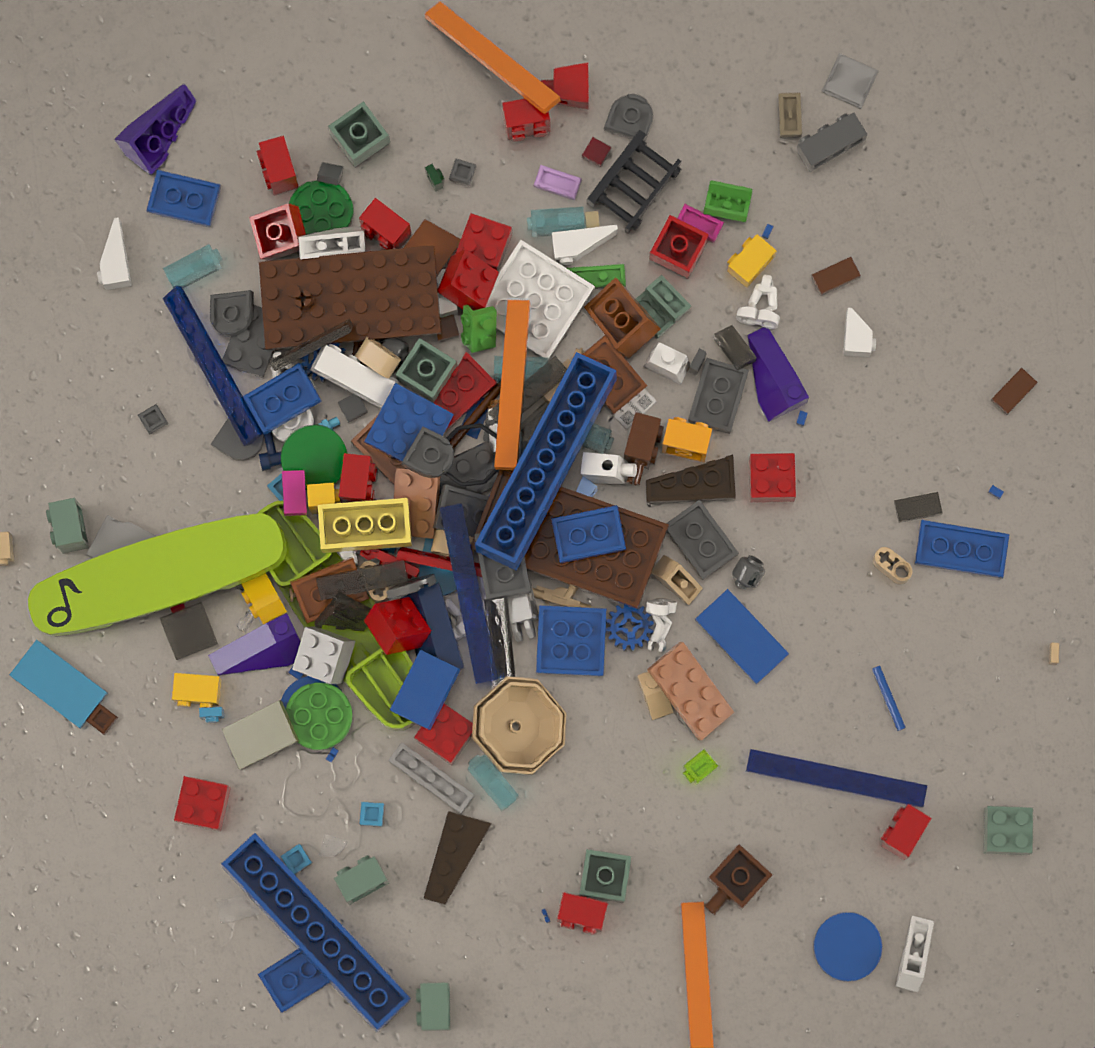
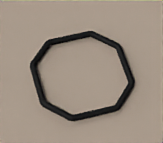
(471, 483)

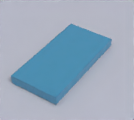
(58, 684)

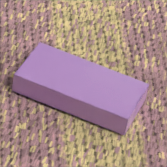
(557, 182)

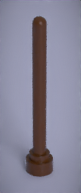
(478, 412)

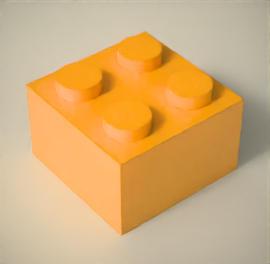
(686, 439)

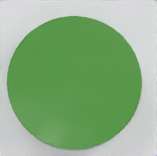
(319, 715)

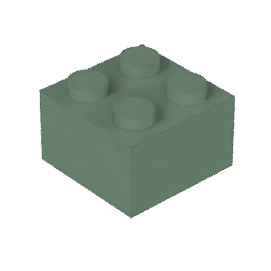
(359, 134)
(426, 370)
(68, 525)
(1008, 830)
(605, 876)
(361, 880)
(434, 1006)

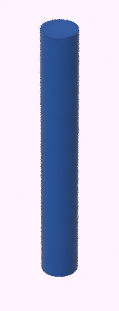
(888, 697)

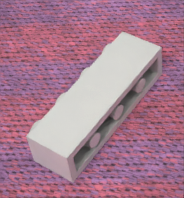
(352, 375)

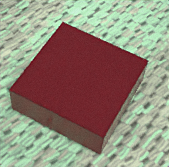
(596, 151)

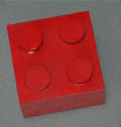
(524, 120)
(278, 165)
(384, 226)
(277, 231)
(486, 240)
(679, 246)
(468, 281)
(772, 477)
(357, 478)
(397, 625)
(447, 736)
(202, 803)
(906, 831)
(581, 913)

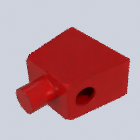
(571, 85)

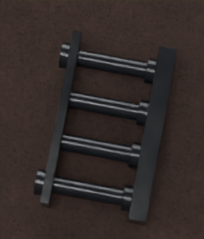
(625, 162)

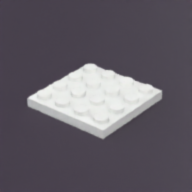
(553, 293)

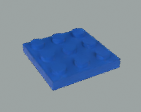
(402, 420)
(571, 640)

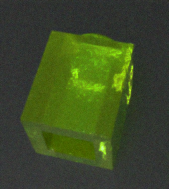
(699, 767)

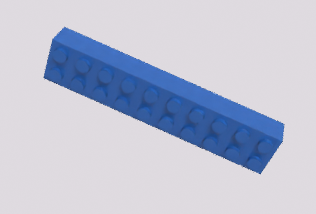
(546, 461)
(315, 932)

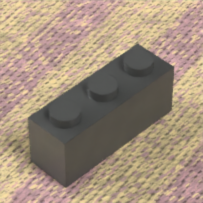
(831, 141)

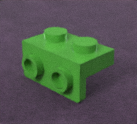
(728, 201)
(479, 328)

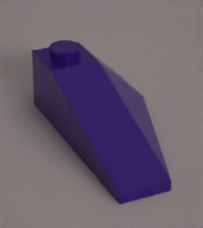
(152, 133)
(775, 379)
(263, 648)

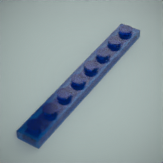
(212, 365)
(469, 593)
(836, 778)

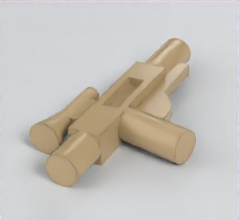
(559, 596)

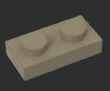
(790, 115)

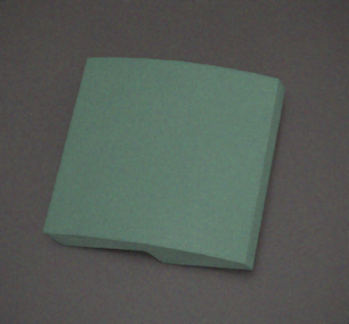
(663, 304)

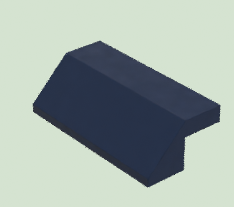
(442, 639)

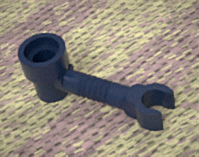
(271, 457)

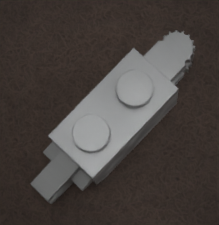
(523, 610)

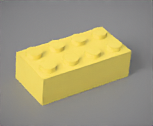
(364, 525)

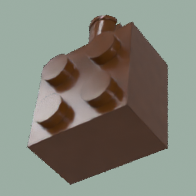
(641, 444)
(737, 879)

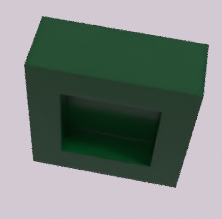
(435, 177)

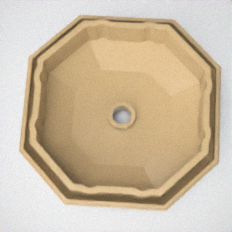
(539, 722)

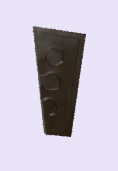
(703, 482)
(455, 850)

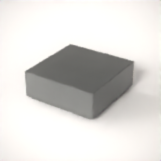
(462, 172)
(330, 173)
(697, 362)
(352, 407)
(152, 419)

